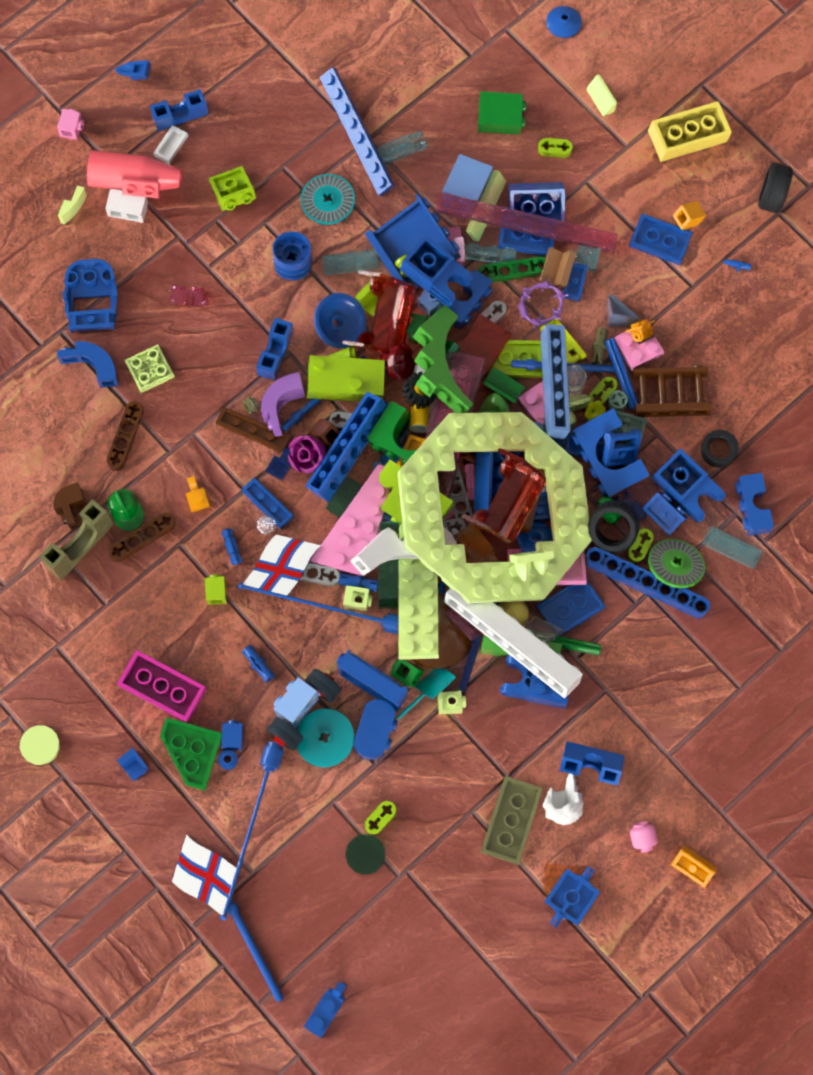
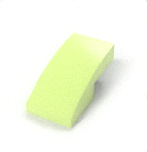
(70, 208)

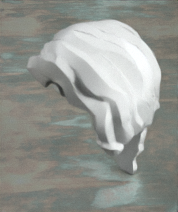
(566, 805)

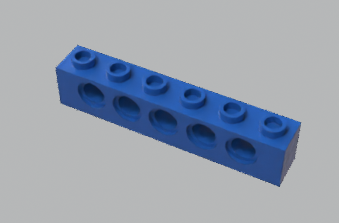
(346, 448)

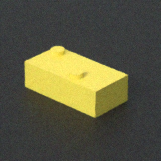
(689, 131)

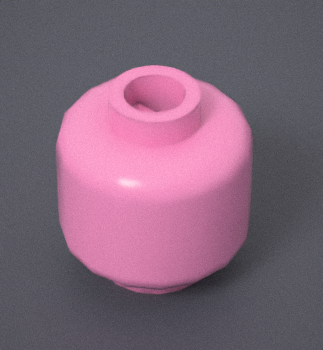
(643, 836)

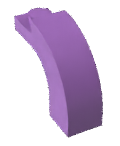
(277, 395)

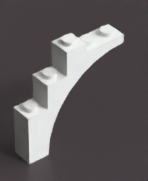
(387, 547)

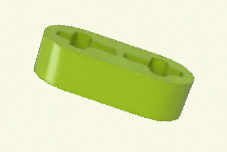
(555, 147)
(599, 389)
(644, 548)
(377, 814)

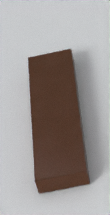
(252, 430)

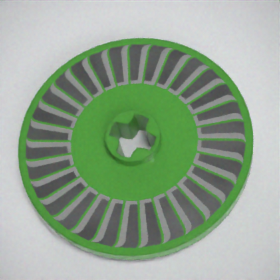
(662, 564)

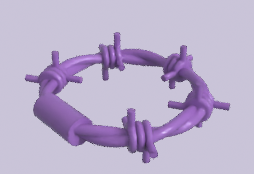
(526, 294)

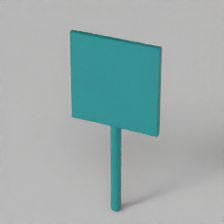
(431, 686)

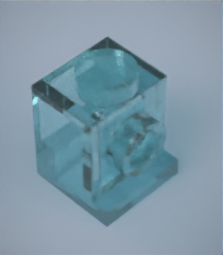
(591, 259)

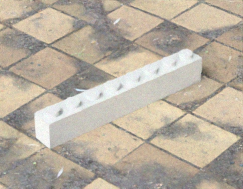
(518, 642)

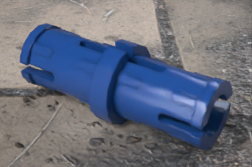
(358, 581)
(258, 663)

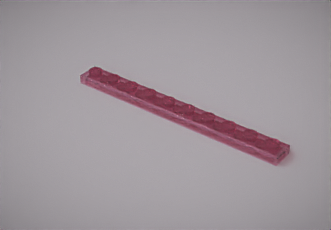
(526, 222)

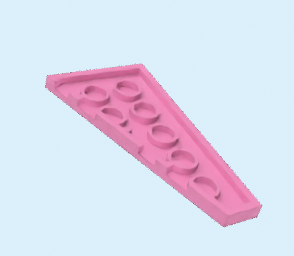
(355, 527)

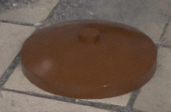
(452, 641)

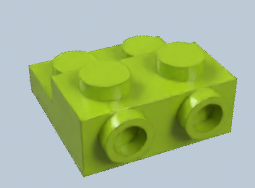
(232, 188)

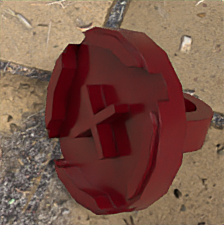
(399, 362)

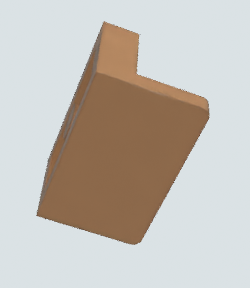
(558, 267)

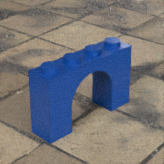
(610, 480)

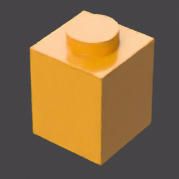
(689, 215)

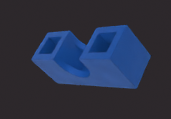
(190, 108)
(478, 290)
(273, 356)
(755, 520)
(606, 763)

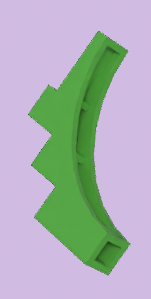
(432, 359)

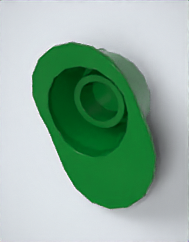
(125, 510)

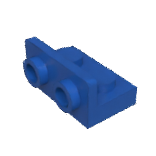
(665, 512)

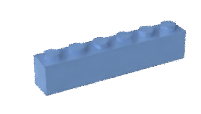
(555, 381)

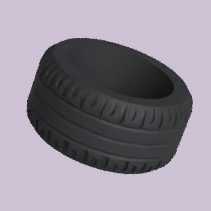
(775, 187)
(611, 545)

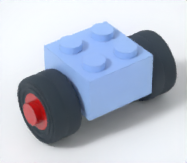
(297, 703)

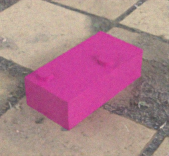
(162, 686)

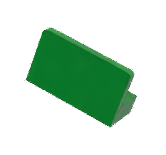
(503, 385)

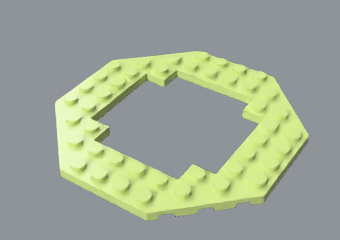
(423, 512)

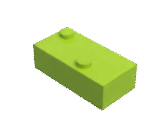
(344, 378)

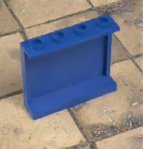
(406, 231)

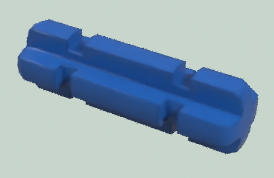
(231, 546)

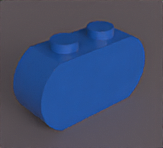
(375, 730)

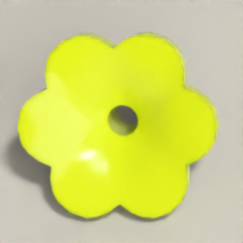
(594, 410)

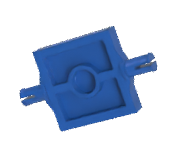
(572, 897)

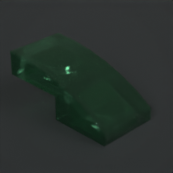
(343, 496)

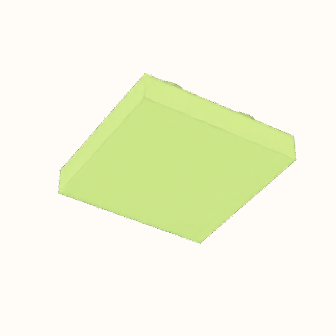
(149, 368)

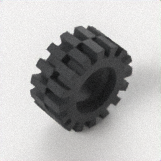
(413, 396)

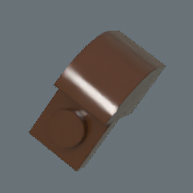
(66, 500)

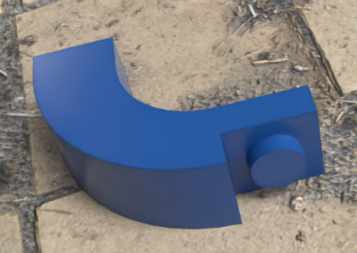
(92, 355)

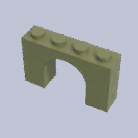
(94, 526)

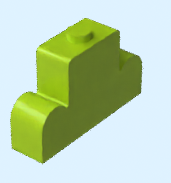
(392, 504)

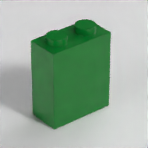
(501, 113)

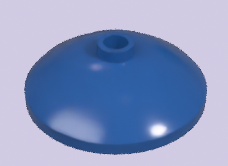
(347, 314)

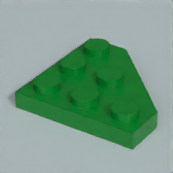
(191, 750)

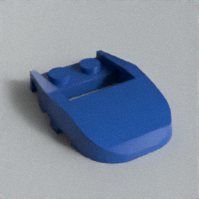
(90, 280)

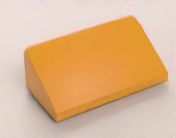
(694, 866)

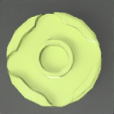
(39, 745)

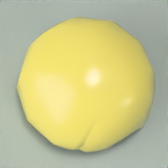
(516, 609)

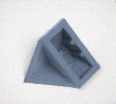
(619, 314)

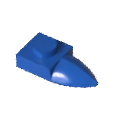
(135, 70)

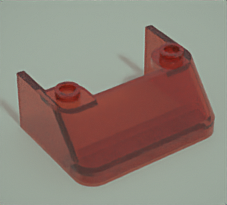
(391, 313)
(512, 501)

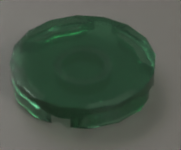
(365, 854)

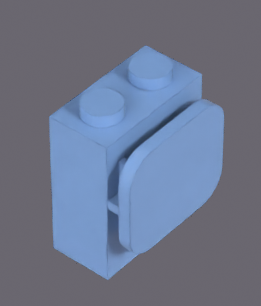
(468, 178)

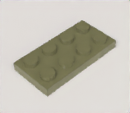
(511, 820)

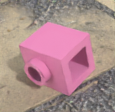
(70, 124)

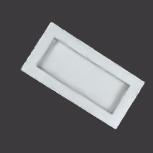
(170, 144)

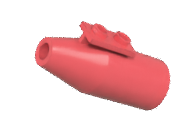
(131, 174)

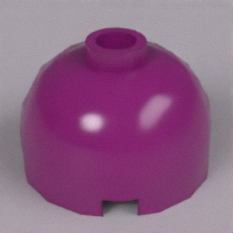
(306, 453)

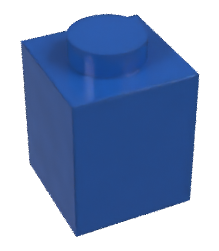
(232, 735)

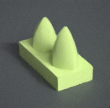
(523, 562)

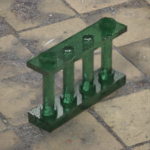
(388, 576)

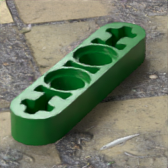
(513, 268)

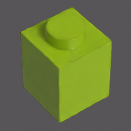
(215, 589)

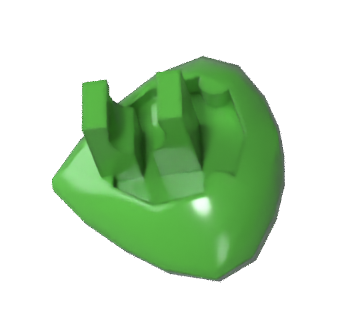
(494, 404)

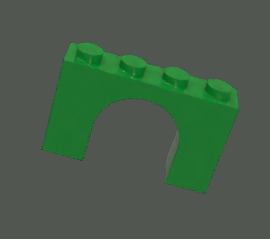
(387, 431)

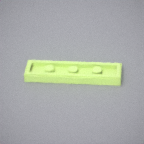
(490, 195)

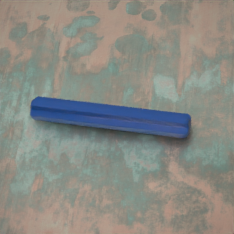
(621, 372)

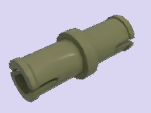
(599, 346)

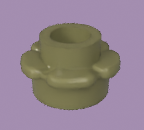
(250, 405)

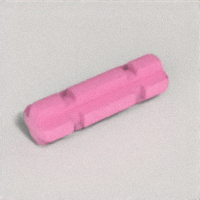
(470, 480)

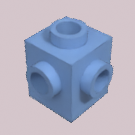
(428, 303)

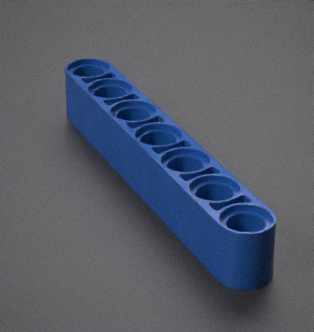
(637, 584)

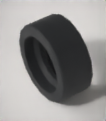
(717, 462)

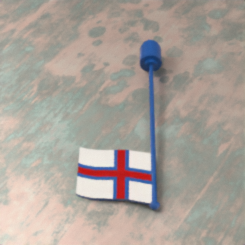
(282, 568)
(207, 873)

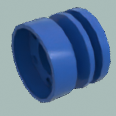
(292, 255)

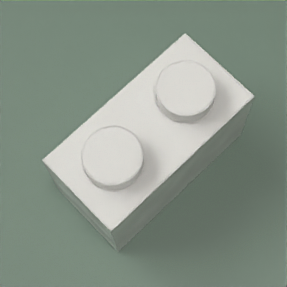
(126, 206)

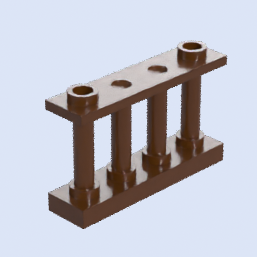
(663, 407)

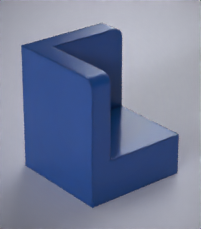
(133, 764)

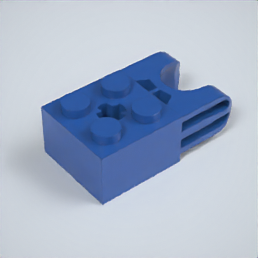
(434, 268)
(691, 486)
(531, 688)

